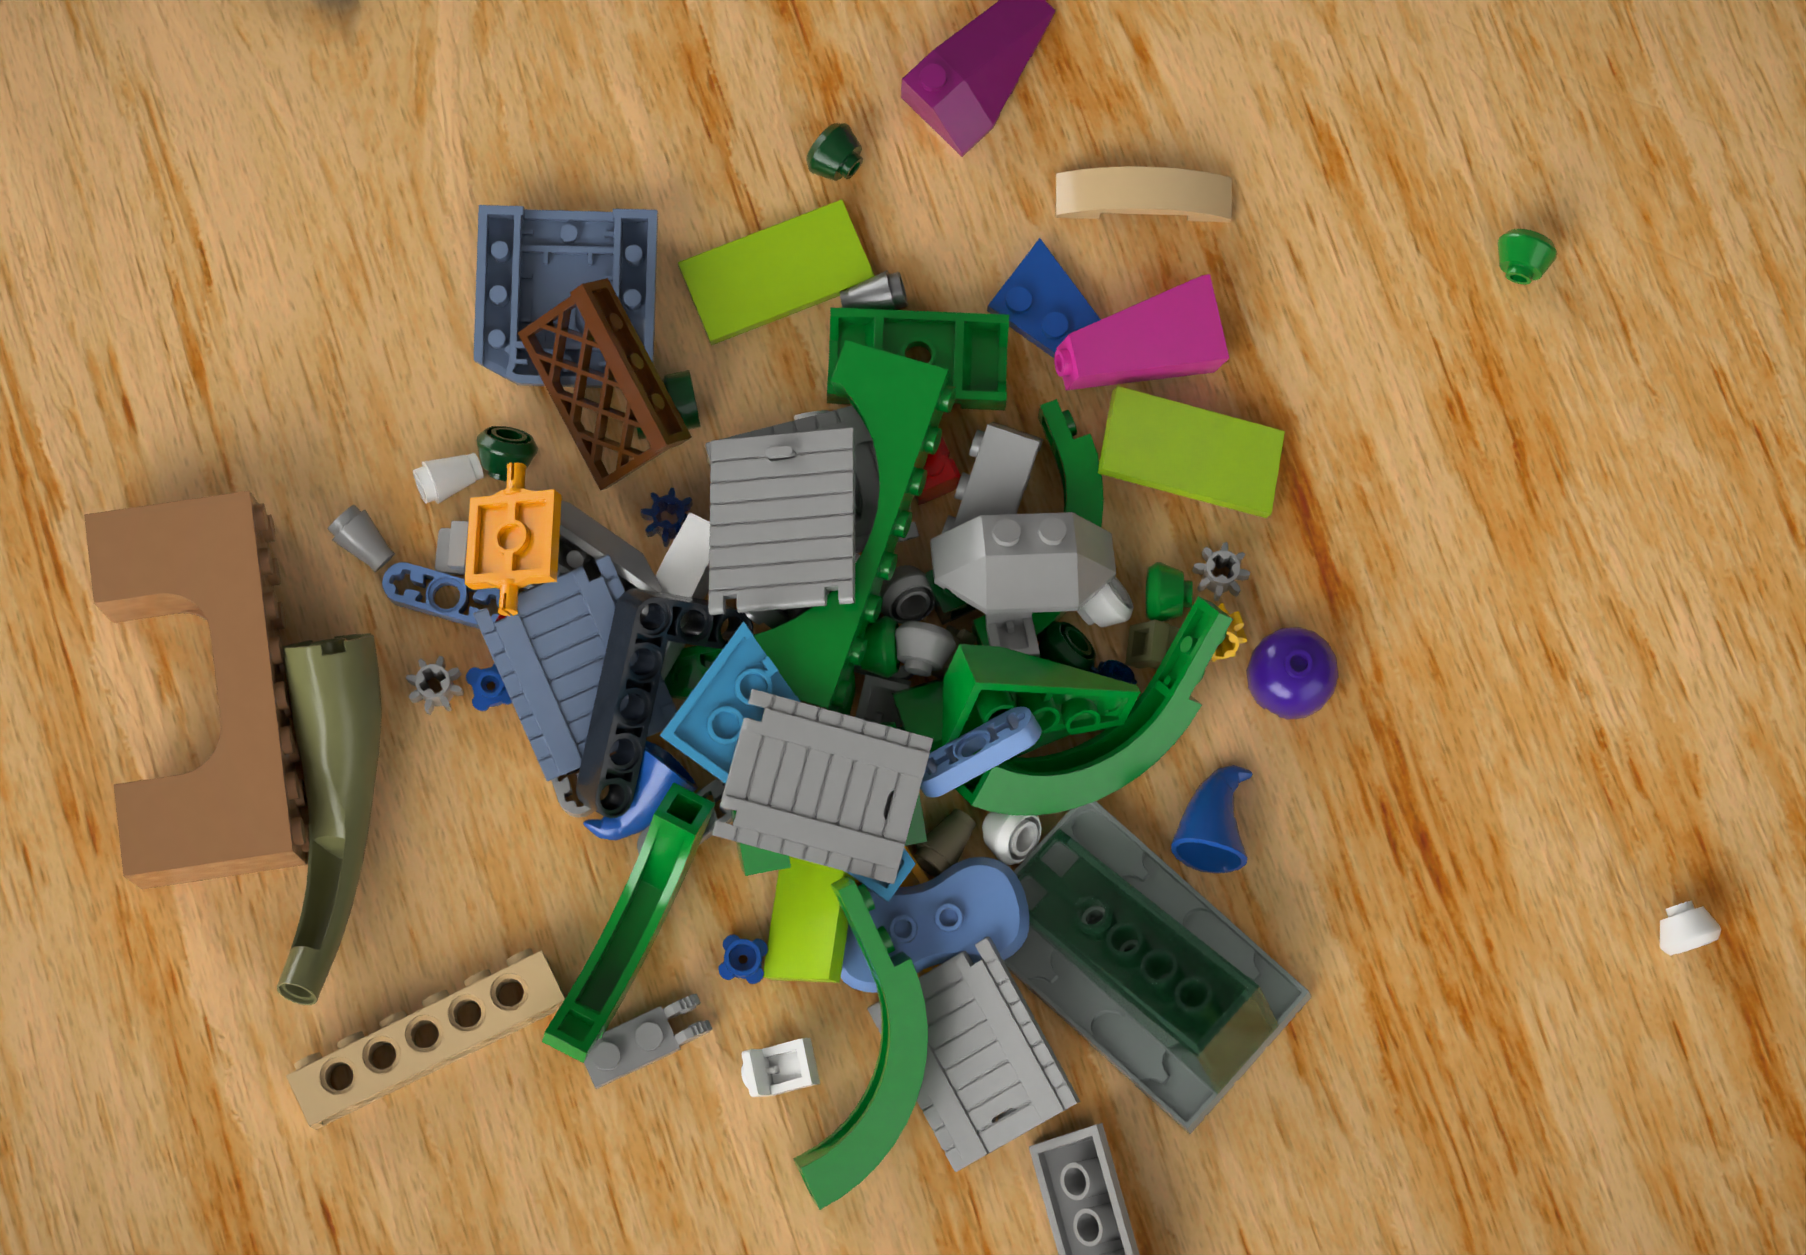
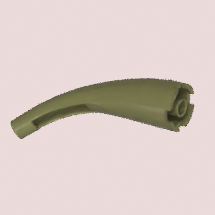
(338, 738)

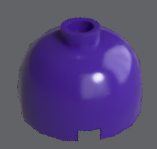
(1292, 673)

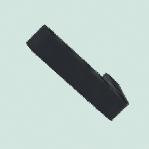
(641, 684)

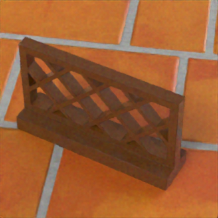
(626, 368)

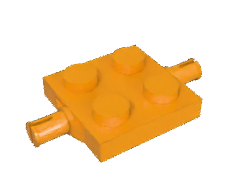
(513, 539)

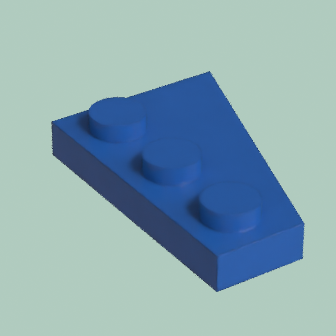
(1042, 301)

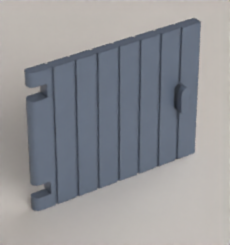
(555, 659)

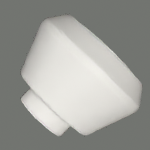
(1108, 606)
(1011, 836)
(1687, 928)

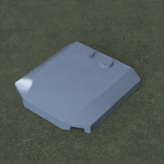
(534, 262)

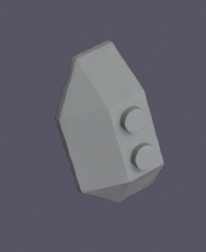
(585, 540)
(1024, 562)

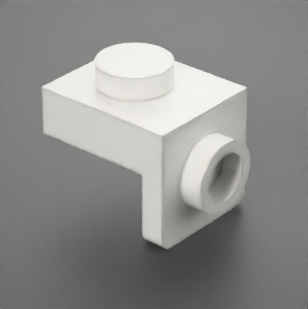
(779, 1068)

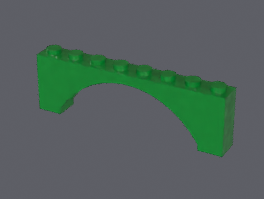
(902, 411)

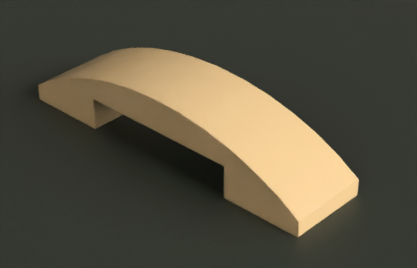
(1144, 191)

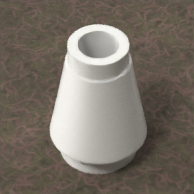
(446, 476)

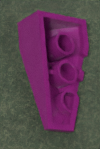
(975, 70)

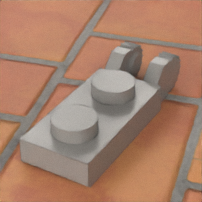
(642, 1042)

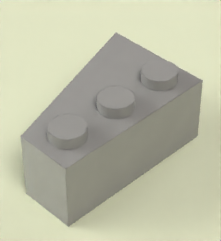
(998, 474)

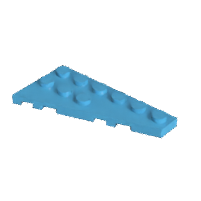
(713, 714)

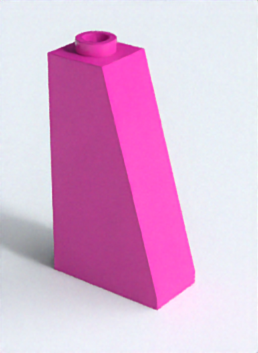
(1153, 340)

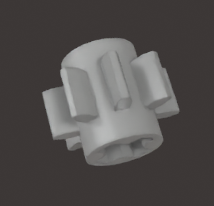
(1220, 560)
(446, 680)

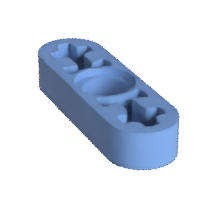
(418, 576)
(998, 741)

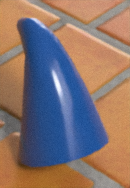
(654, 780)
(1208, 830)

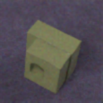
(1149, 643)

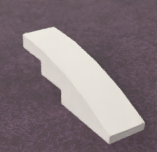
(685, 573)

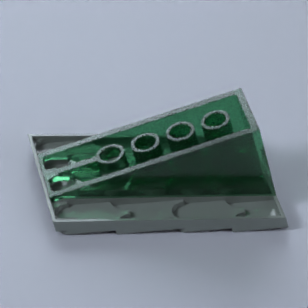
(1146, 966)

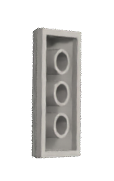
(1083, 1194)

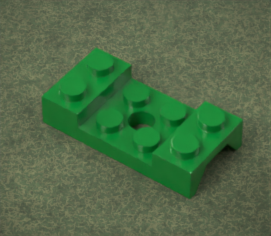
(965, 343)

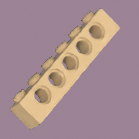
(312, 1077)

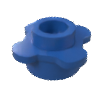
(484, 697)
(750, 970)

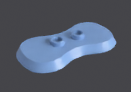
(946, 917)

